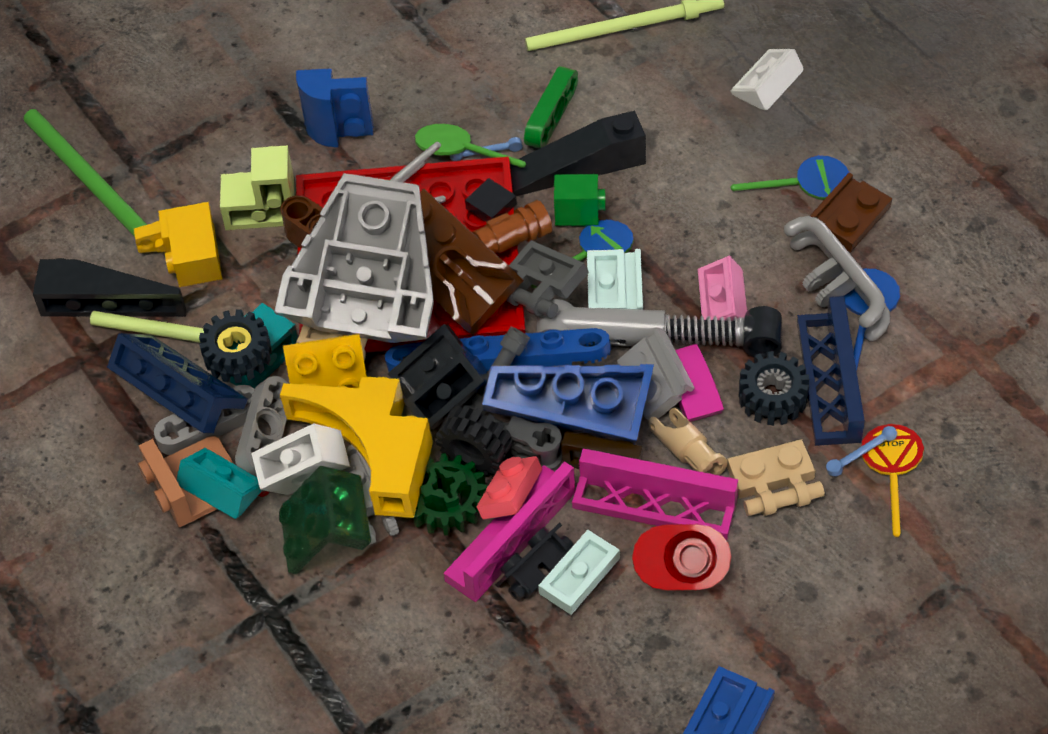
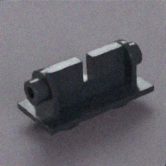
(523, 572)

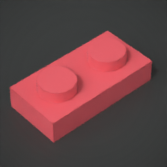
(509, 487)

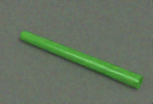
(83, 171)

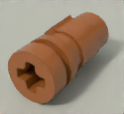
(509, 231)

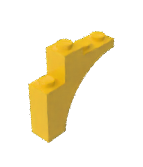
(372, 422)

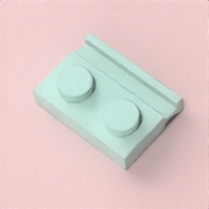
(614, 279)

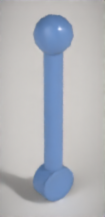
(514, 145)
(835, 466)

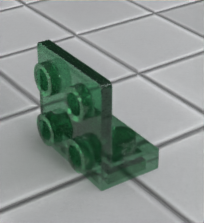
(324, 511)

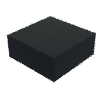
(490, 201)

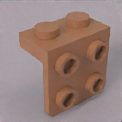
(163, 473)

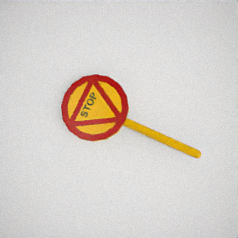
(894, 459)

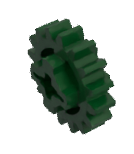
(449, 495)

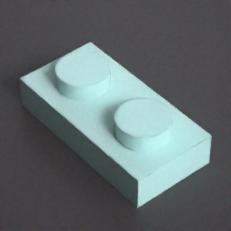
(579, 572)

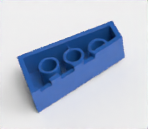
(574, 398)

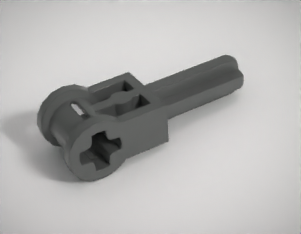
(532, 439)

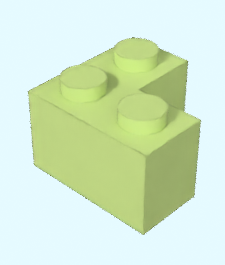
(257, 196)

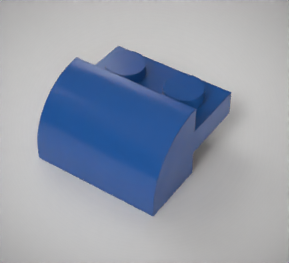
(334, 106)

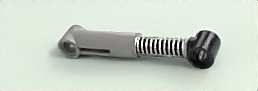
(757, 331)

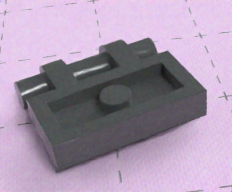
(550, 272)

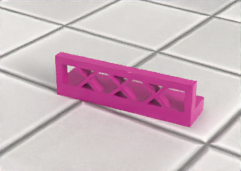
(653, 481)
(506, 535)

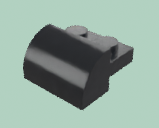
(439, 376)

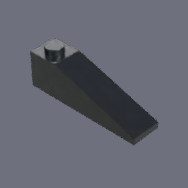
(595, 149)
(79, 288)

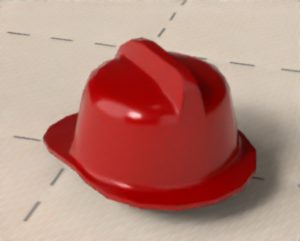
(681, 557)

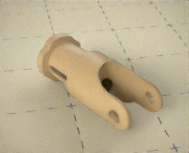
(688, 444)

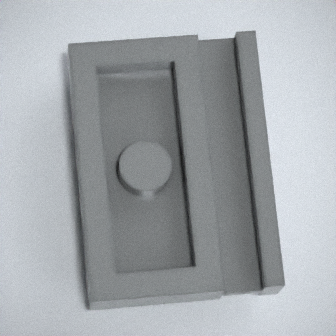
(668, 377)

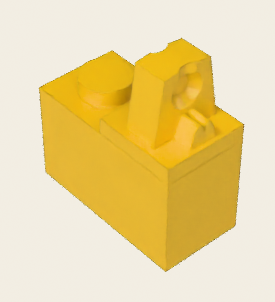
(188, 240)

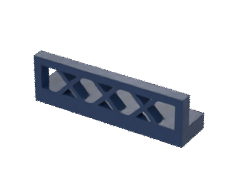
(844, 369)
(173, 380)

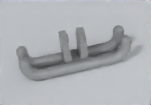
(842, 266)

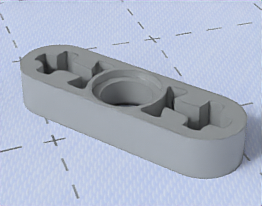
(274, 414)
(185, 438)

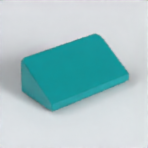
(218, 482)

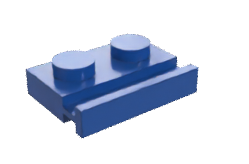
(730, 706)

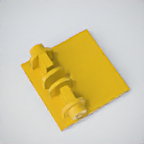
(326, 362)

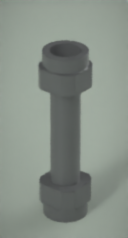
(513, 344)

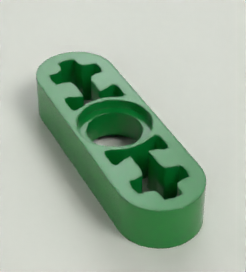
(551, 107)

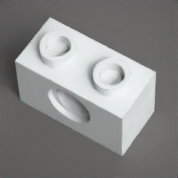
(293, 459)

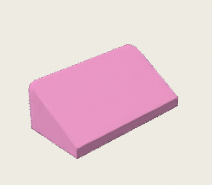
(722, 289)

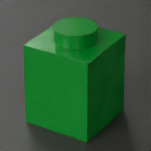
(577, 199)

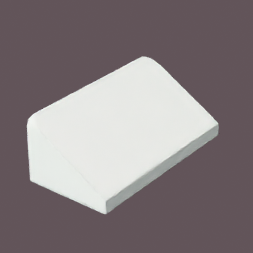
(768, 78)

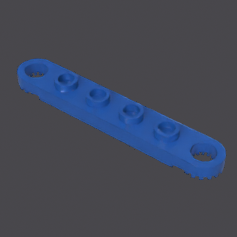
(543, 348)

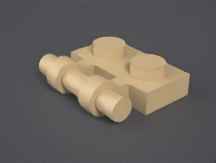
(771, 470)

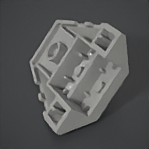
(363, 265)

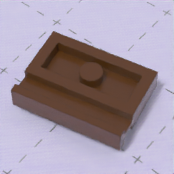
(852, 210)

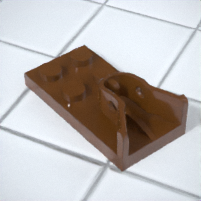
(464, 272)

